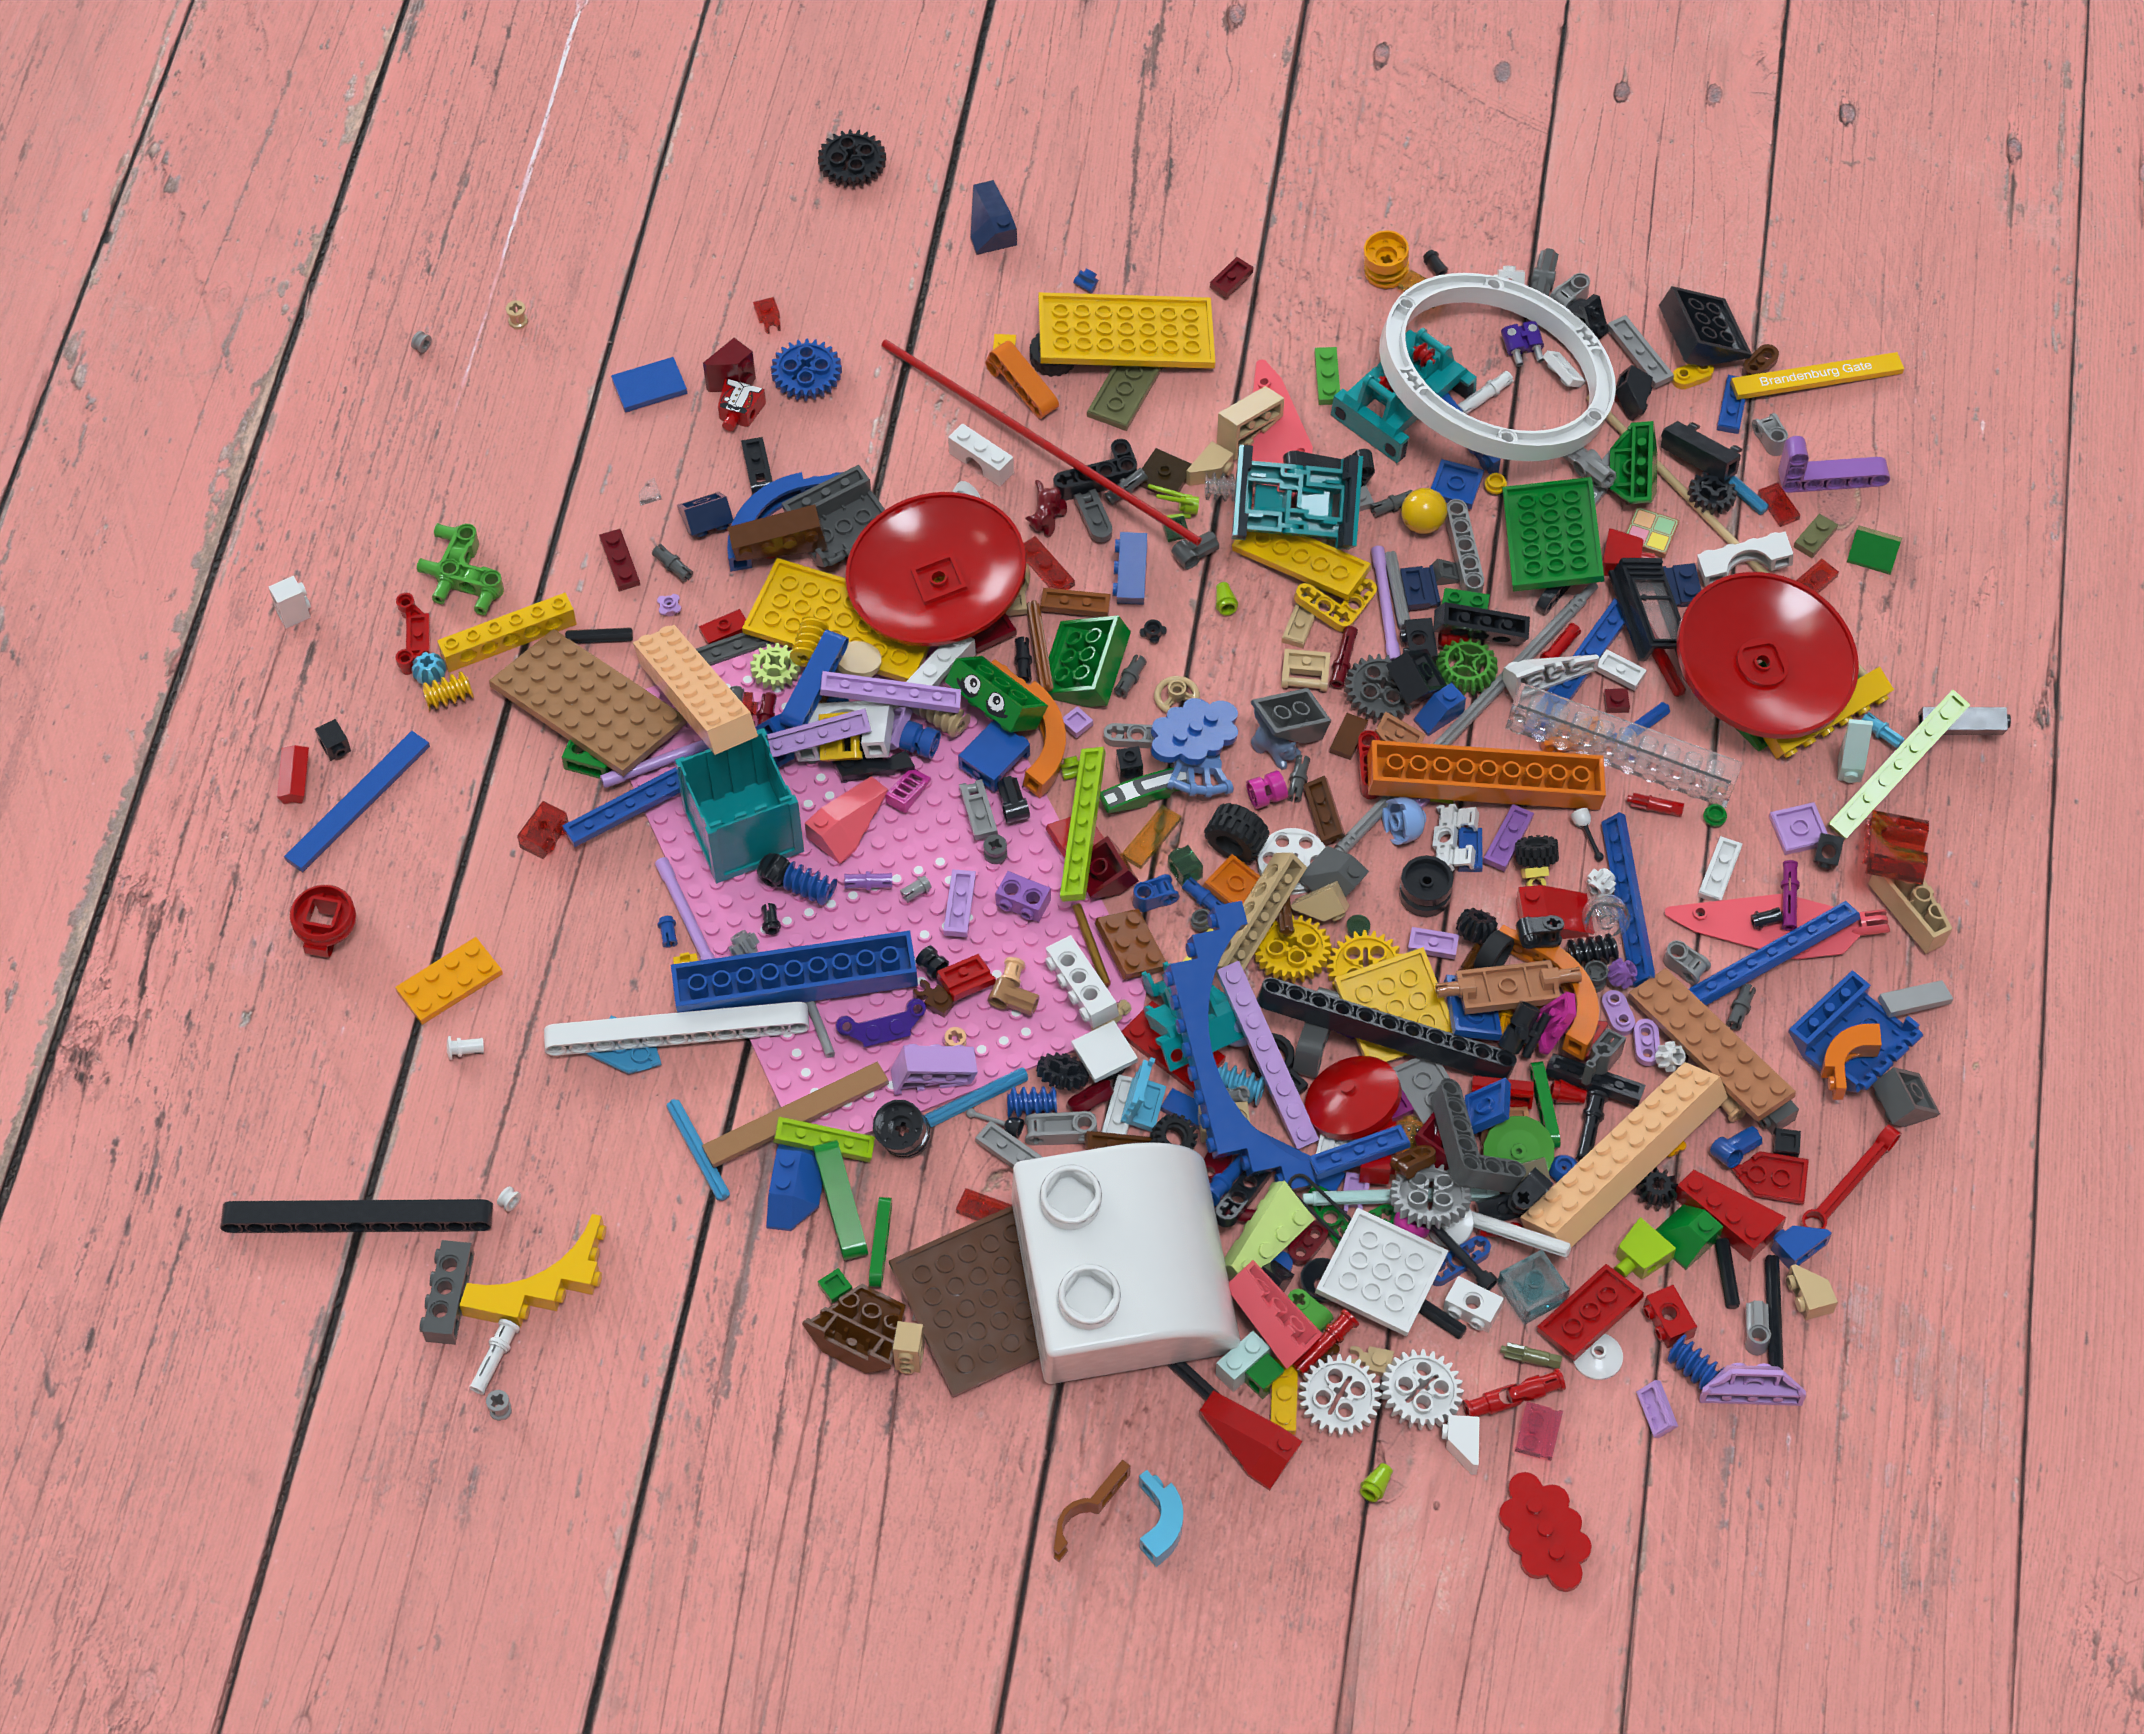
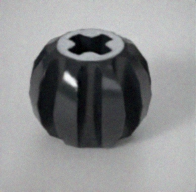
(772, 869)

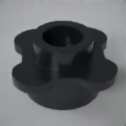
(1153, 625)

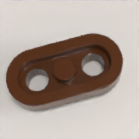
(1758, 362)

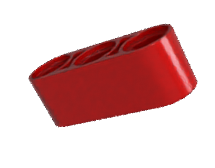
(1365, 738)

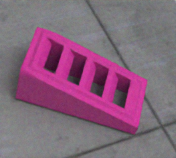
(903, 804)

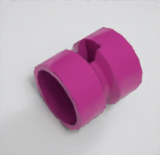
(1274, 786)

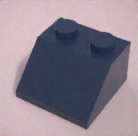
(706, 514)

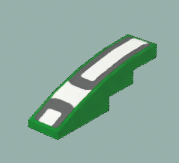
(1139, 791)

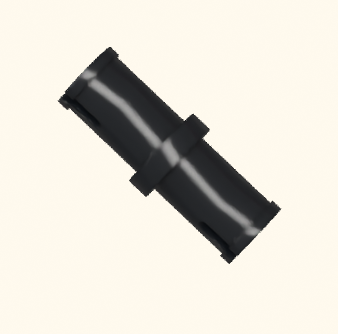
(1023, 659)

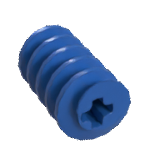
(808, 885)
(1032, 1101)
(1692, 1362)

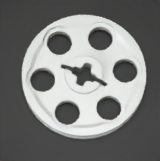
(1294, 837)

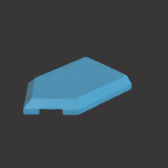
(629, 1059)

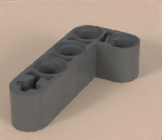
(1311, 1045)

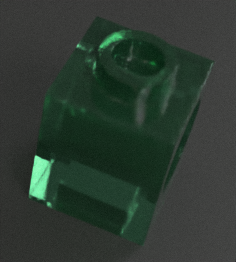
(1185, 864)

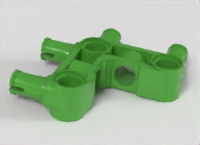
(455, 571)

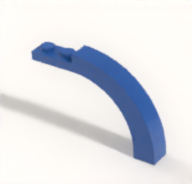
(768, 501)

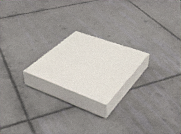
(1104, 1051)

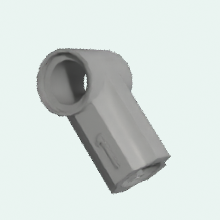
(1757, 1326)

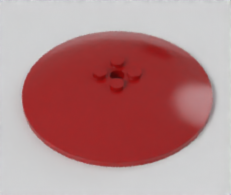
(931, 537)

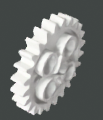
(1404, 1372)
(1359, 1406)

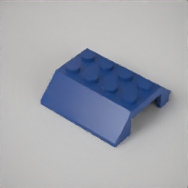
(1845, 1007)

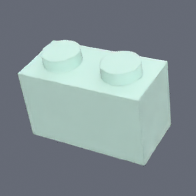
(1237, 1361)

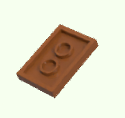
(1130, 943)

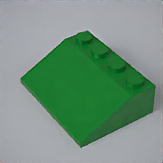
(1087, 659)

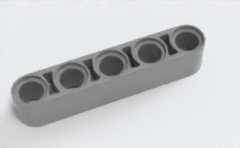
(1464, 546)

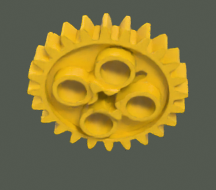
(1294, 955)
(1340, 963)

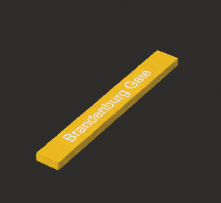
(1817, 375)

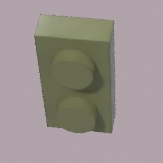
(1815, 535)

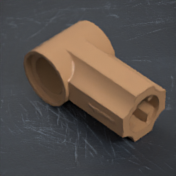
(1006, 995)

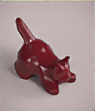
(1048, 507)

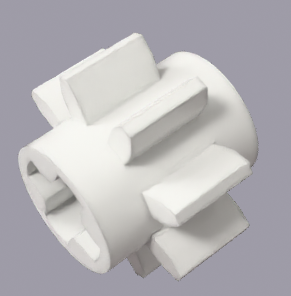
(1601, 881)
(1670, 1056)

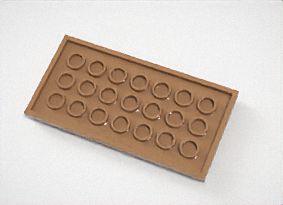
(588, 702)

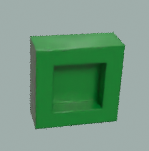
(834, 1285)

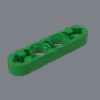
(1544, 1101)
(880, 1242)

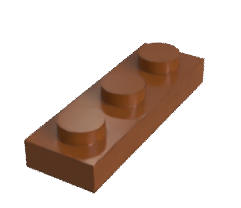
(1075, 602)

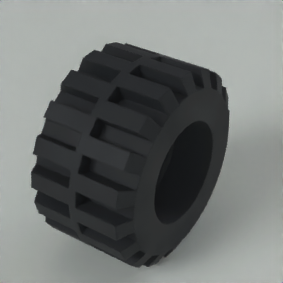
(1236, 832)

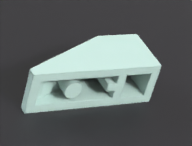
(1854, 751)

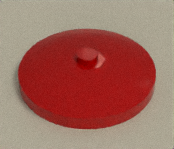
(1353, 1098)

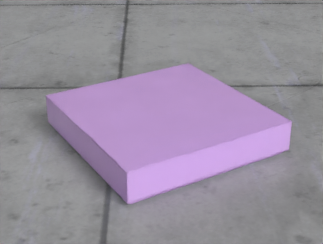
(1798, 827)

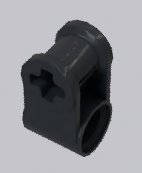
(1538, 931)
(1531, 1190)

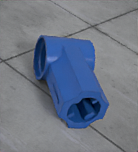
(1731, 1150)

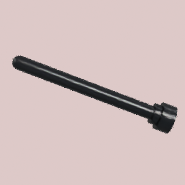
(1483, 1278)

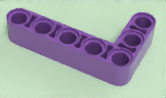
(1804, 476)

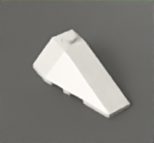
(1547, 671)

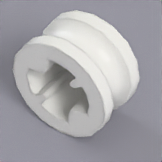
(509, 1198)

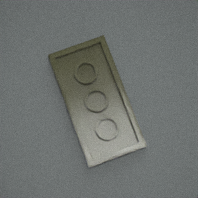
(1123, 395)

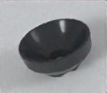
(1310, 1274)

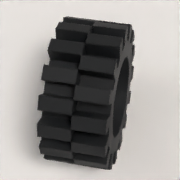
(1536, 851)
(1178, 1125)

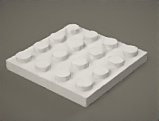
(1381, 1271)

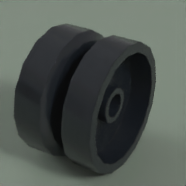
(1426, 886)

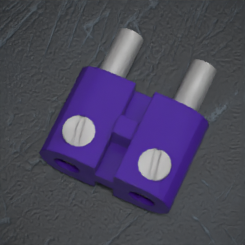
(1523, 339)

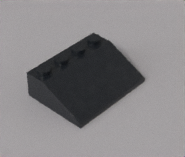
(1703, 327)

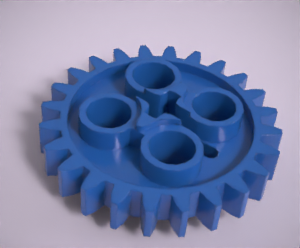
(806, 369)

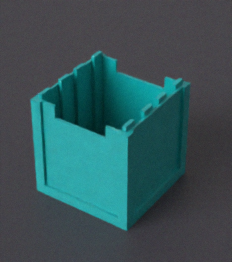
(739, 807)

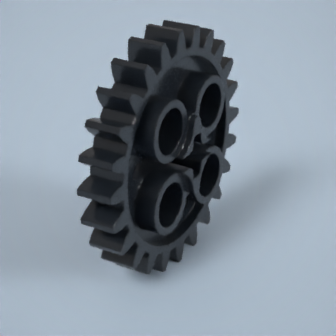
(852, 158)

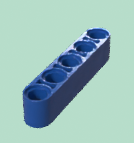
(807, 691)

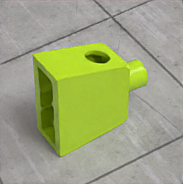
(1643, 1251)

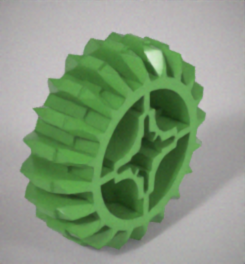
(1469, 659)

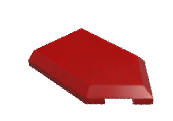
(1775, 1176)

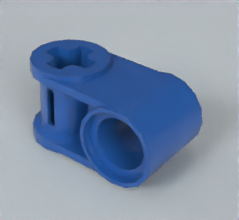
(1158, 893)

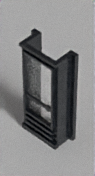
(1646, 604)

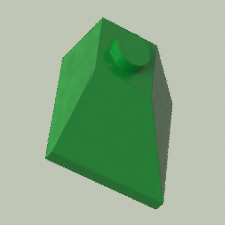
(1691, 1233)

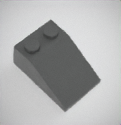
(1293, 715)

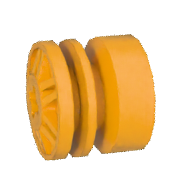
(1386, 259)

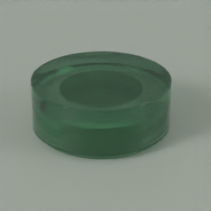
(1357, 923)

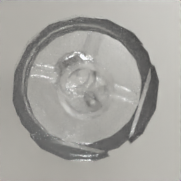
(1605, 915)

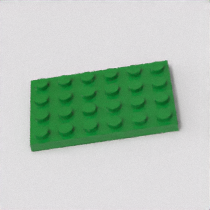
(1553, 534)

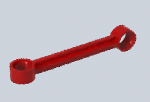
(1882, 1145)

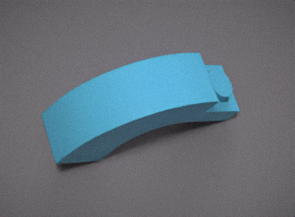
(1165, 1536)

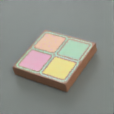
(1654, 529)

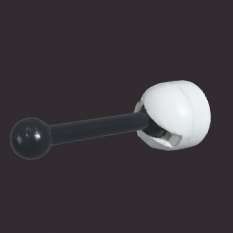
(1582, 819)

